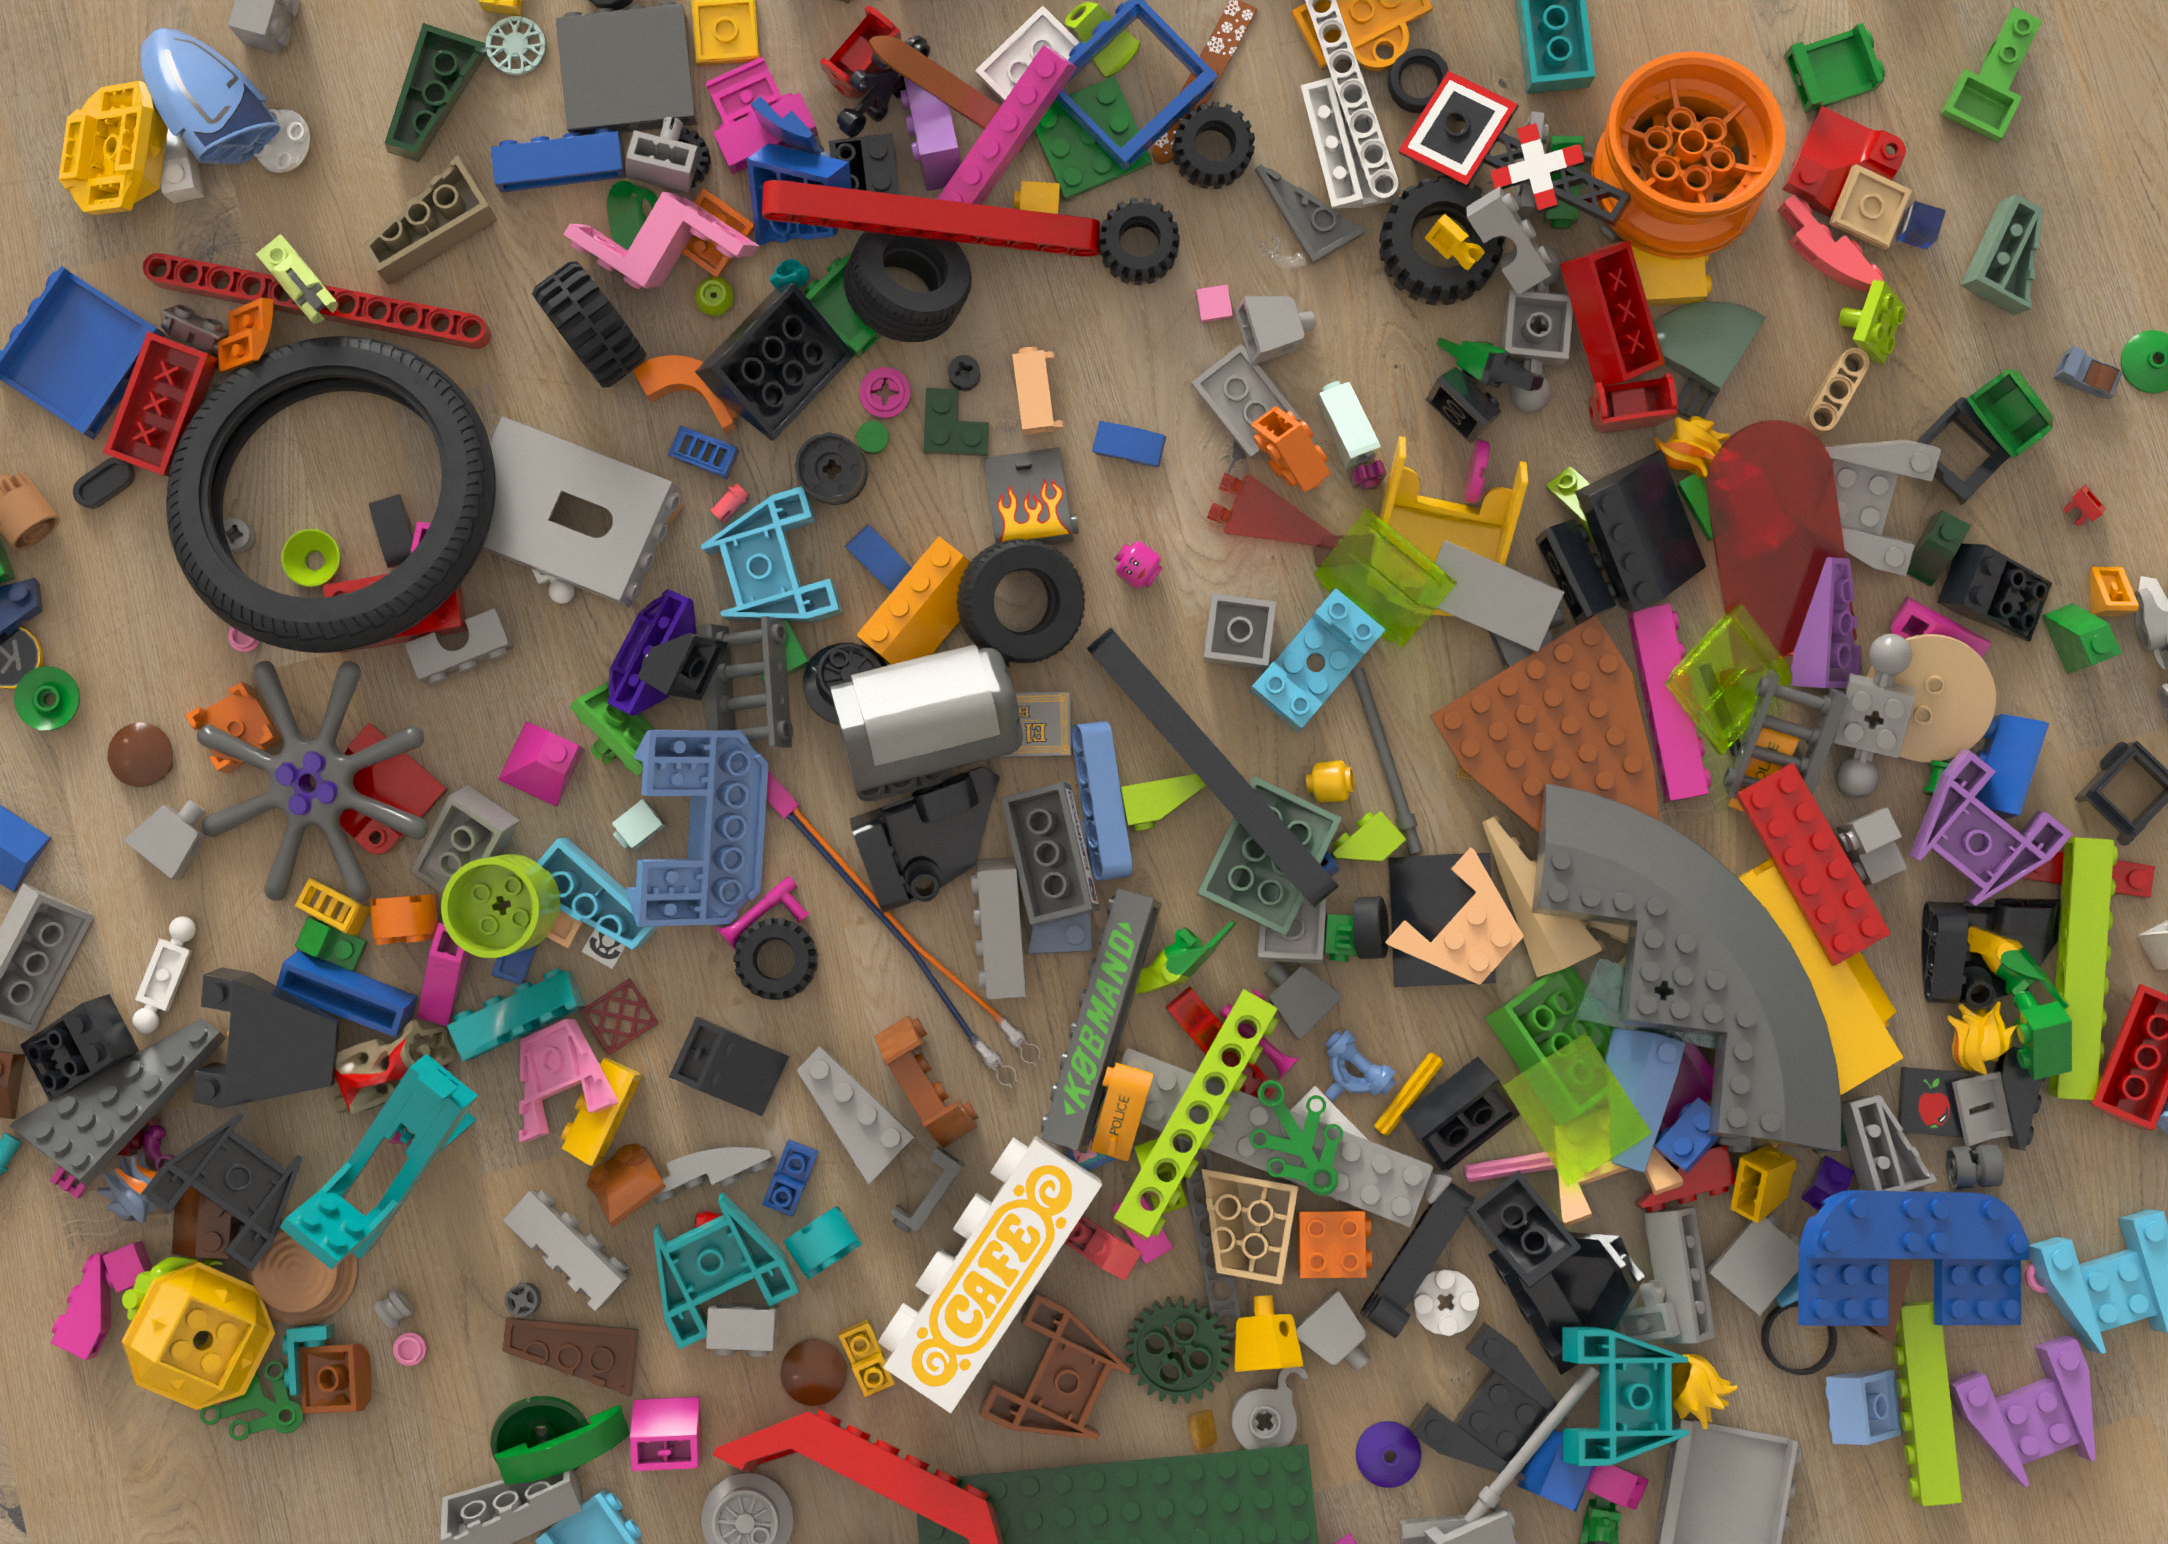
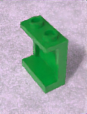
(1835, 68)
(831, 302)

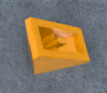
(2111, 592)

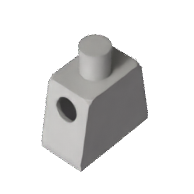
(1271, 326)
(170, 838)
(1334, 1332)

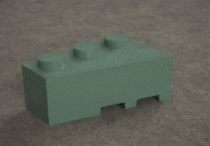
(2006, 256)

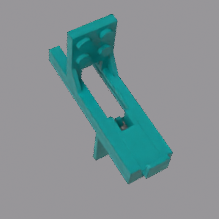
(430, 1113)

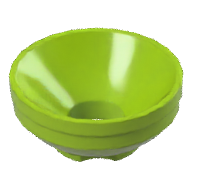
(298, 549)

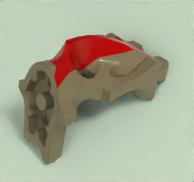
(386, 1064)

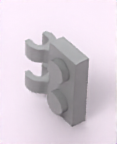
(1650, 1321)

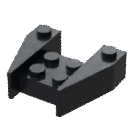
(234, 1179)
(1498, 1413)

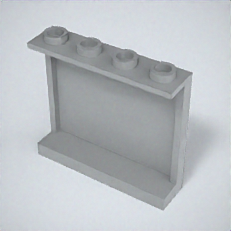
(1726, 1486)

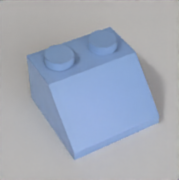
(1863, 1407)

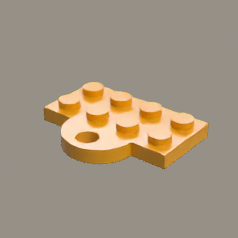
(1367, 25)

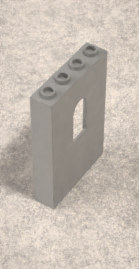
(531, 476)

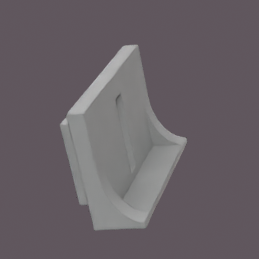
(1987, 1123)

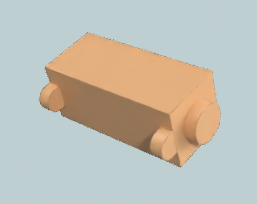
(1034, 391)

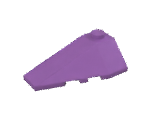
(1826, 642)

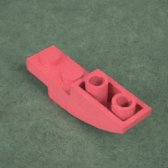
(1814, 242)

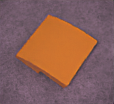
(705, 252)
(248, 335)

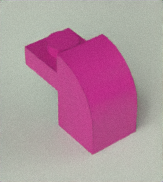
(1617, 1485)

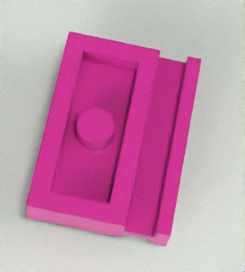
(740, 87)

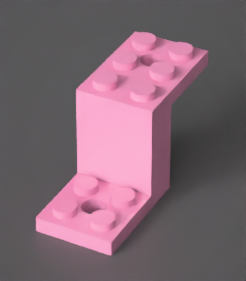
(660, 241)

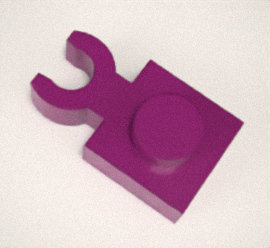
(1368, 475)

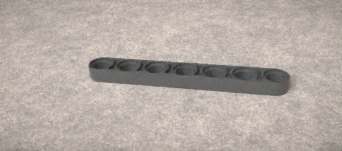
(1204, 1243)

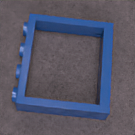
(1102, 36)

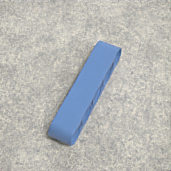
(1101, 800)

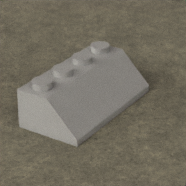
(35, 953)

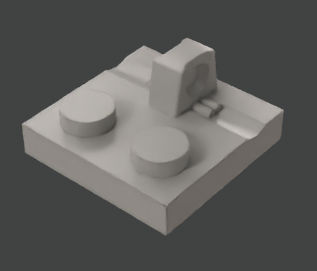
(1303, 941)

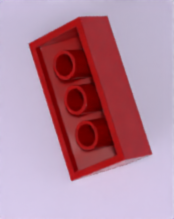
(2137, 1070)

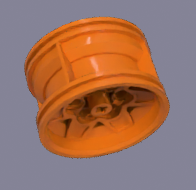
(1668, 213)

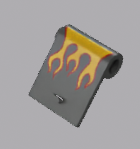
(1029, 497)

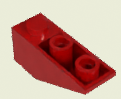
(1710, 1174)

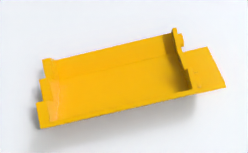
(1847, 992)

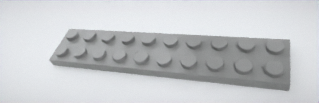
(1367, 1172)

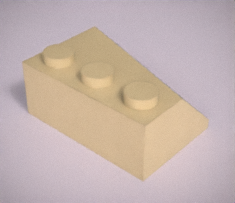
(1250, 1224)

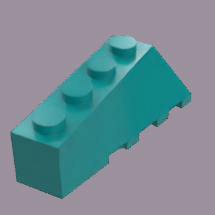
(516, 1015)

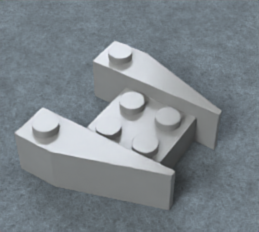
(1864, 488)

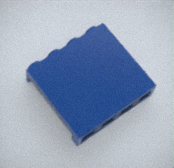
(74, 352)

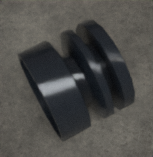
(819, 455)

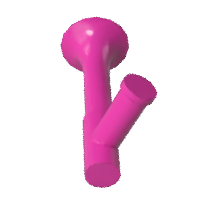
(781, 893)
(1281, 1061)

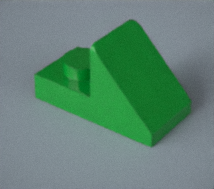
(331, 944)

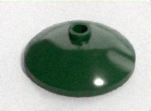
(520, 1422)

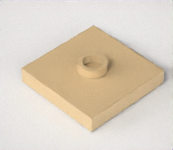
(1870, 207)

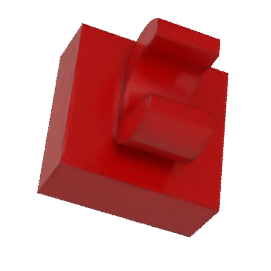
(2087, 504)

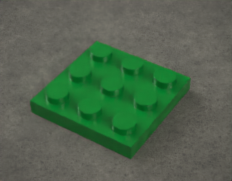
(1073, 154)

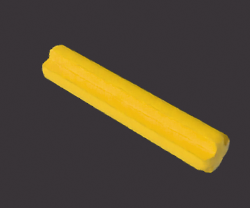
(1408, 1094)

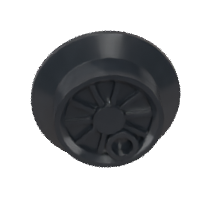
(832, 667)

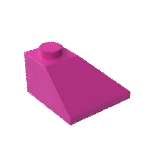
(541, 763)

